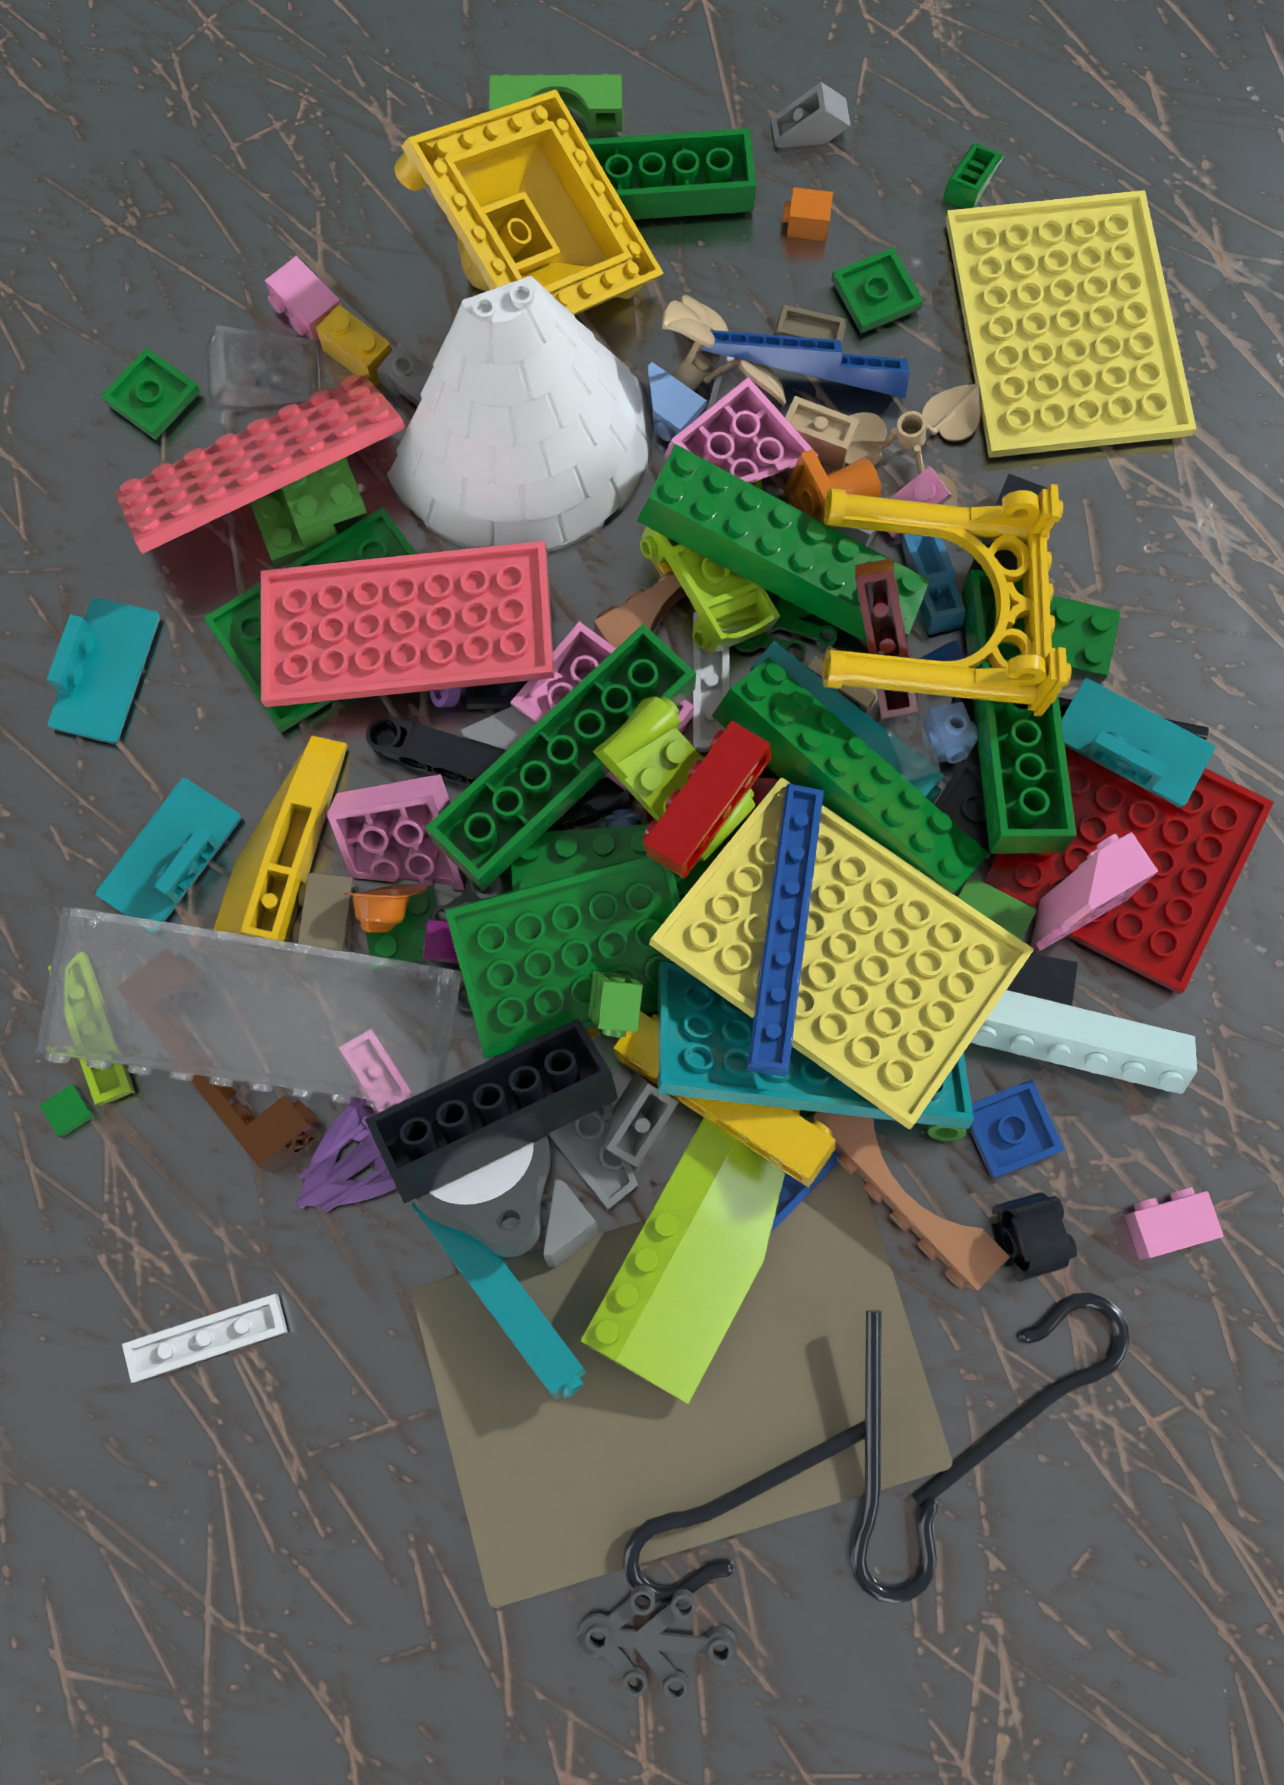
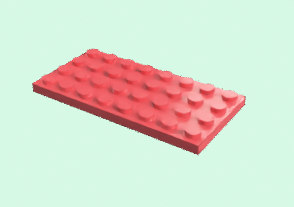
(256, 461)
(405, 624)

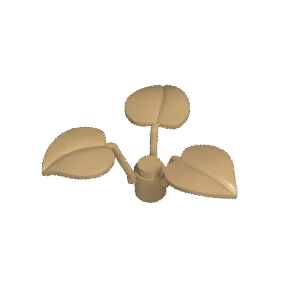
(695, 322)
(951, 413)

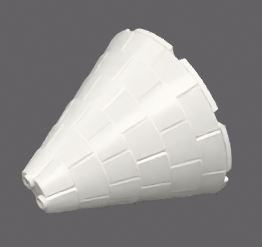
(522, 427)

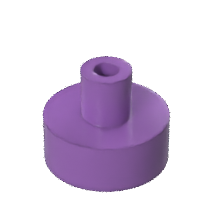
(447, 697)

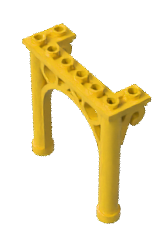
(1016, 526)

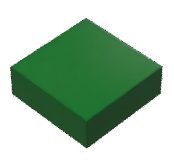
(66, 1110)

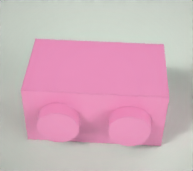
(301, 297)
(1173, 1225)

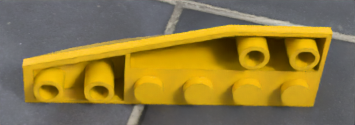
(280, 851)

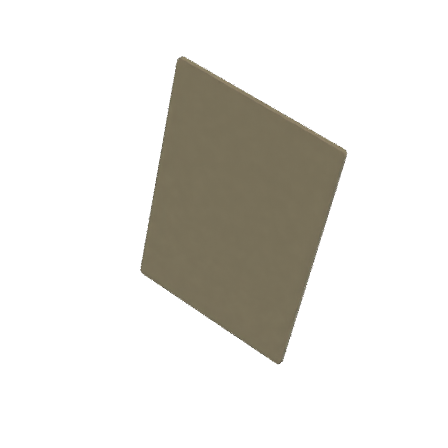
(571, 1478)

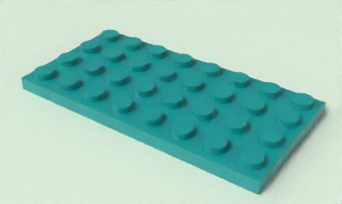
(706, 1056)

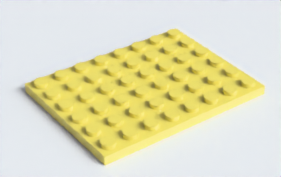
(1069, 324)
(889, 962)

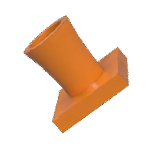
(810, 483)

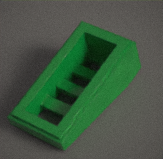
(970, 177)

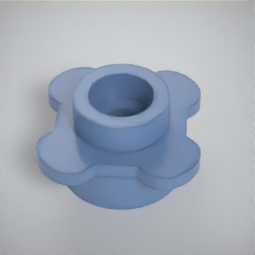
(622, 817)

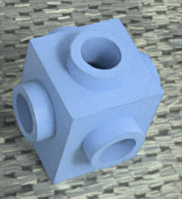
(950, 732)

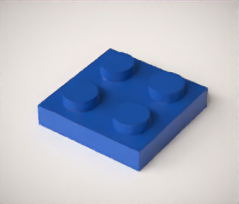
(1013, 1129)

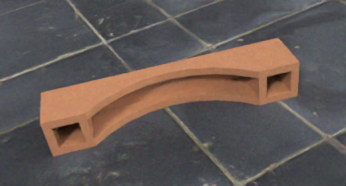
(641, 608)
(964, 1250)

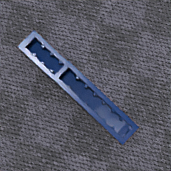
(815, 358)

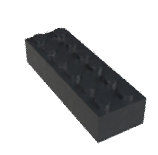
(492, 1109)

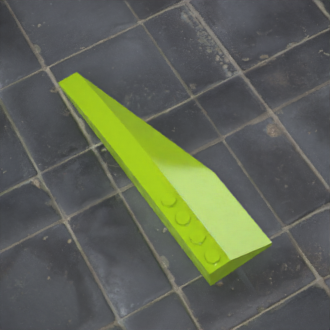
(690, 1264)

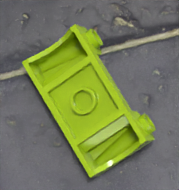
(726, 603)
(655, 761)

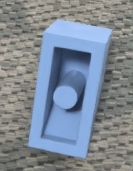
(671, 403)

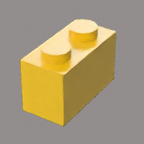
(353, 343)

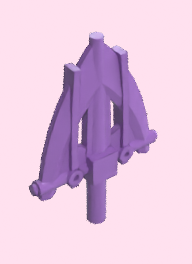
(327, 1181)

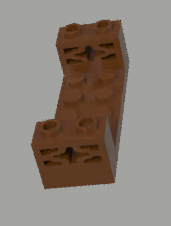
(273, 1135)

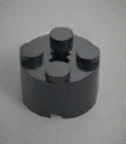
(1033, 1235)

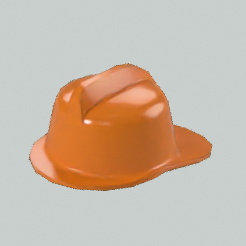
(383, 907)

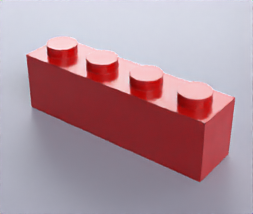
(706, 799)

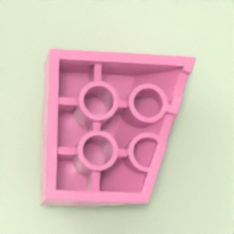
(743, 435)
(386, 834)
(1097, 886)

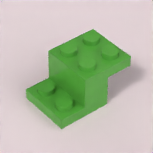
(305, 510)

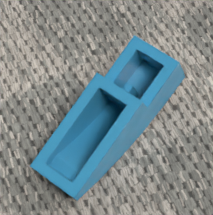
(941, 604)

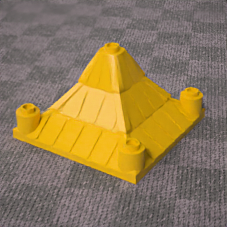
(531, 203)

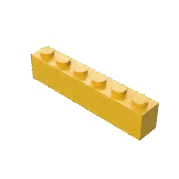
(770, 1131)

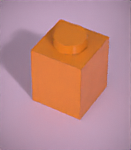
(808, 214)

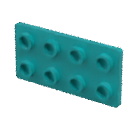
(100, 668)
(1135, 742)
(169, 853)

